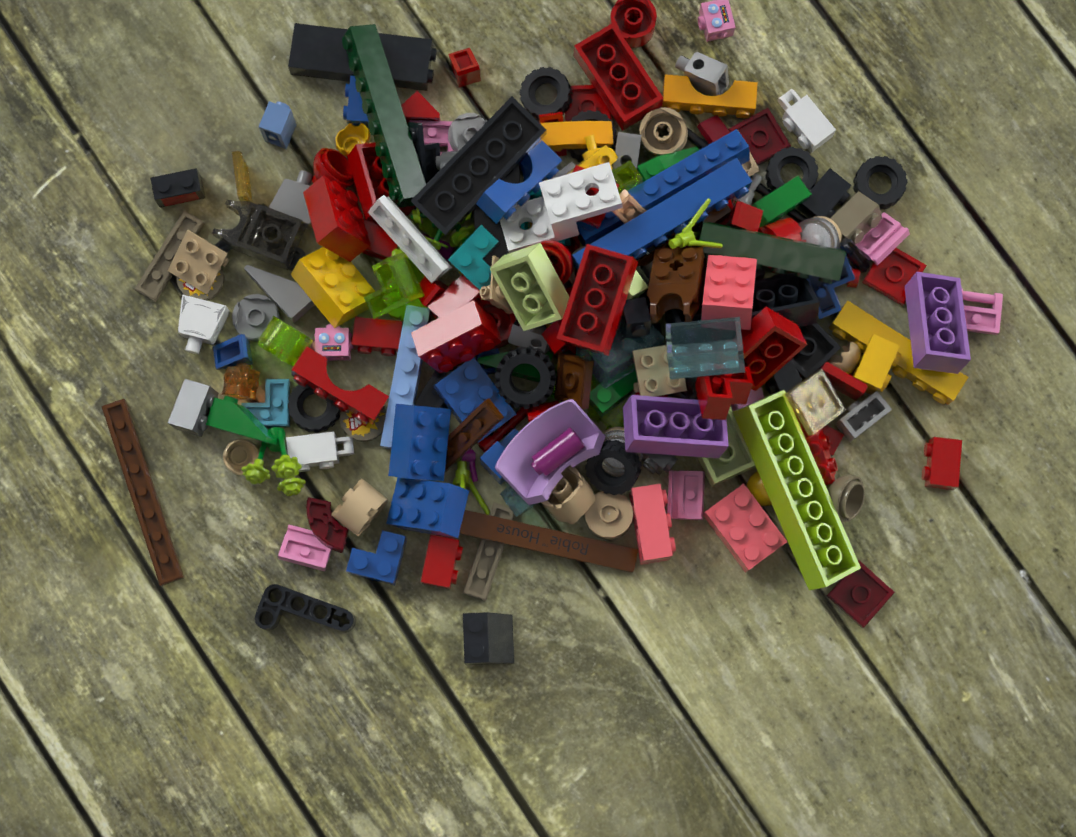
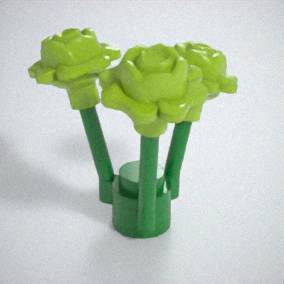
(283, 468)

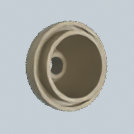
(847, 496)

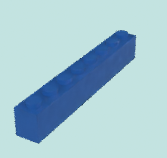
(674, 180)
(675, 212)

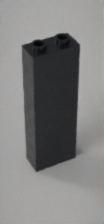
(320, 54)

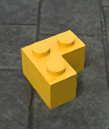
(876, 364)

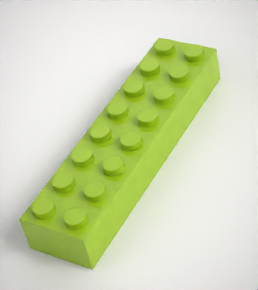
(796, 490)

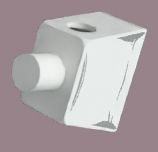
(200, 322)

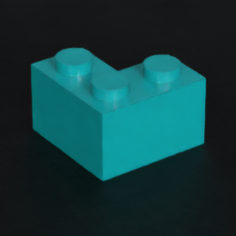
(471, 256)

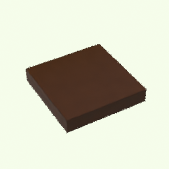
(573, 379)

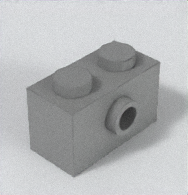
(863, 416)

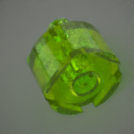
(285, 340)

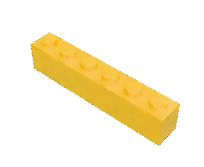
(859, 326)

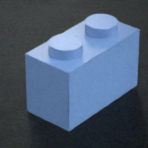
(277, 124)

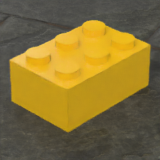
(332, 285)

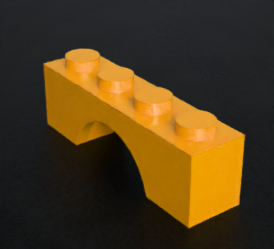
(737, 101)

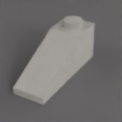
(282, 292)

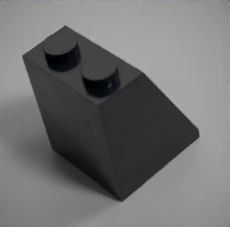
(488, 638)

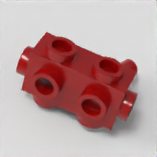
(819, 446)

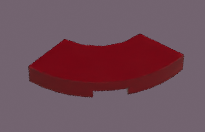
(324, 526)

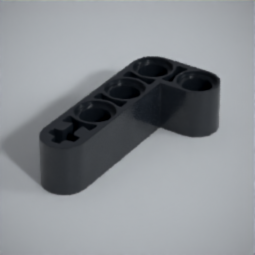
(307, 612)

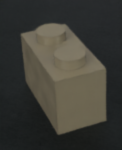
(857, 217)

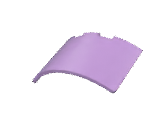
(516, 459)

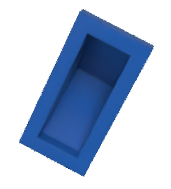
(232, 352)

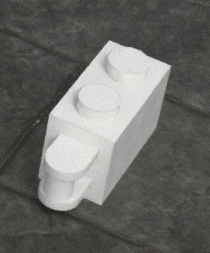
(805, 121)
(318, 449)

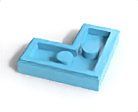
(275, 409)

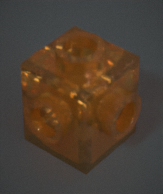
(241, 382)

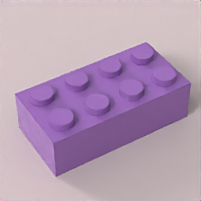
(937, 323)
(672, 428)

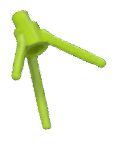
(687, 236)
(463, 480)

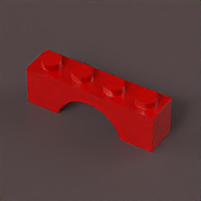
(364, 403)

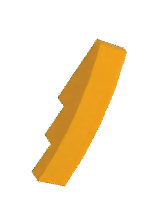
(572, 133)

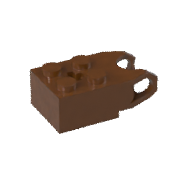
(677, 281)

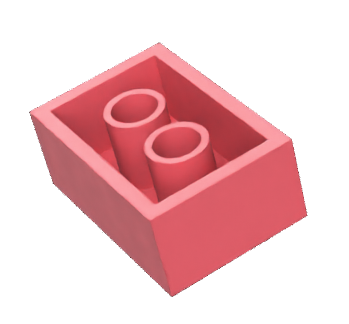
(729, 289)
(652, 524)
(744, 528)

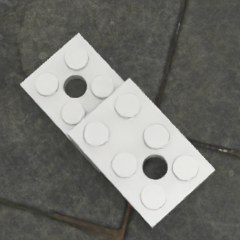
(561, 206)

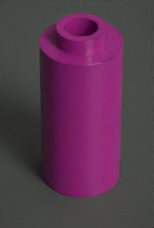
(557, 452)

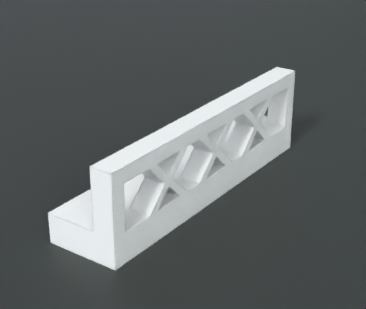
(409, 239)

